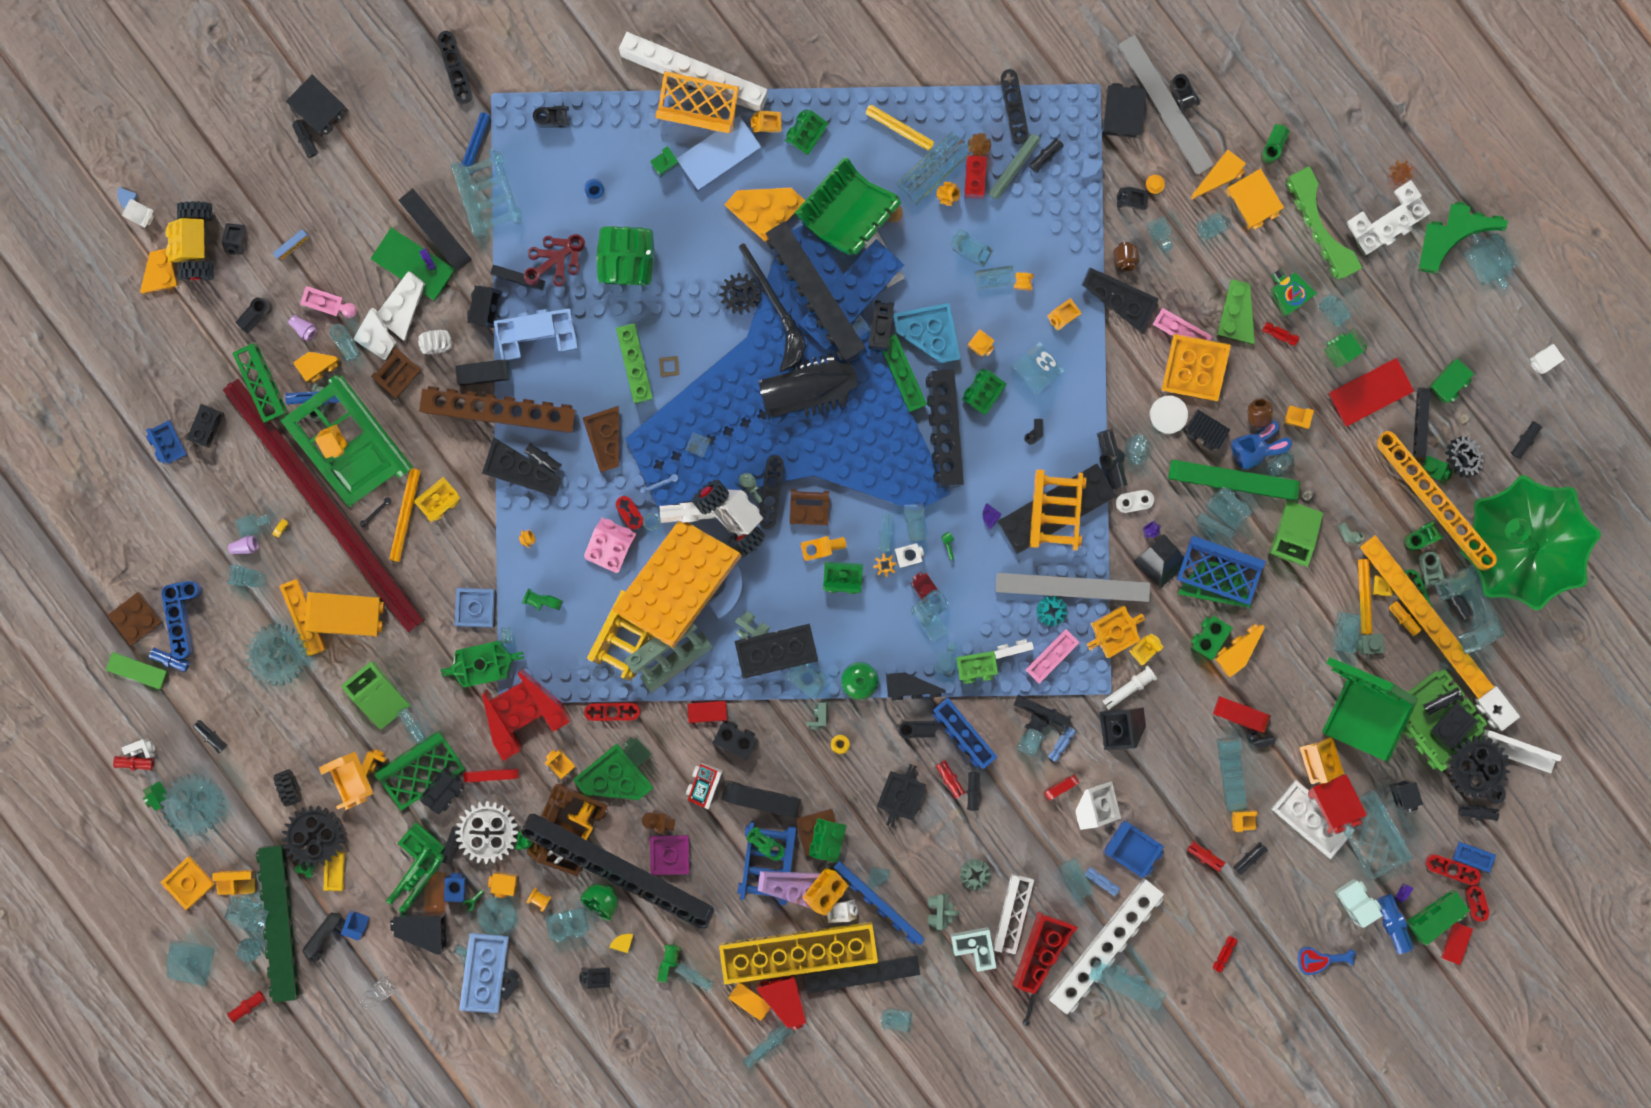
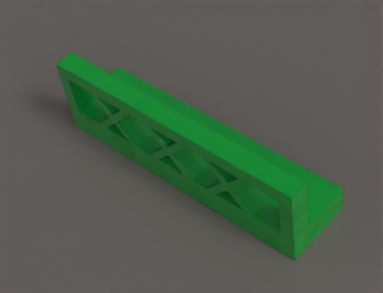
(268, 382)

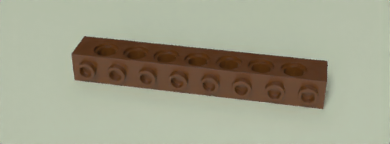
(429, 405)

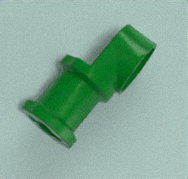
(538, 600)
(764, 848)
(670, 959)

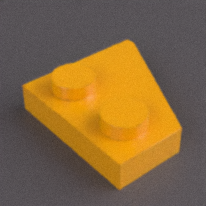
(158, 273)

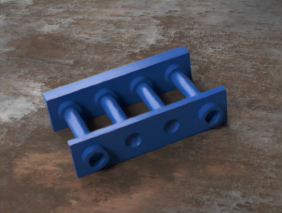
(787, 836)

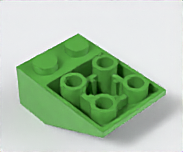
(1296, 534)
(375, 694)

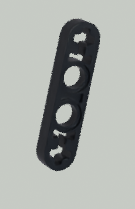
(455, 67)
(1014, 106)
(1421, 424)
(771, 491)

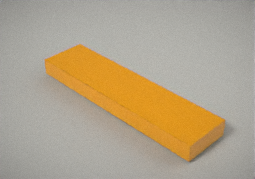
(296, 604)

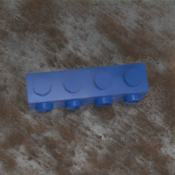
(961, 729)

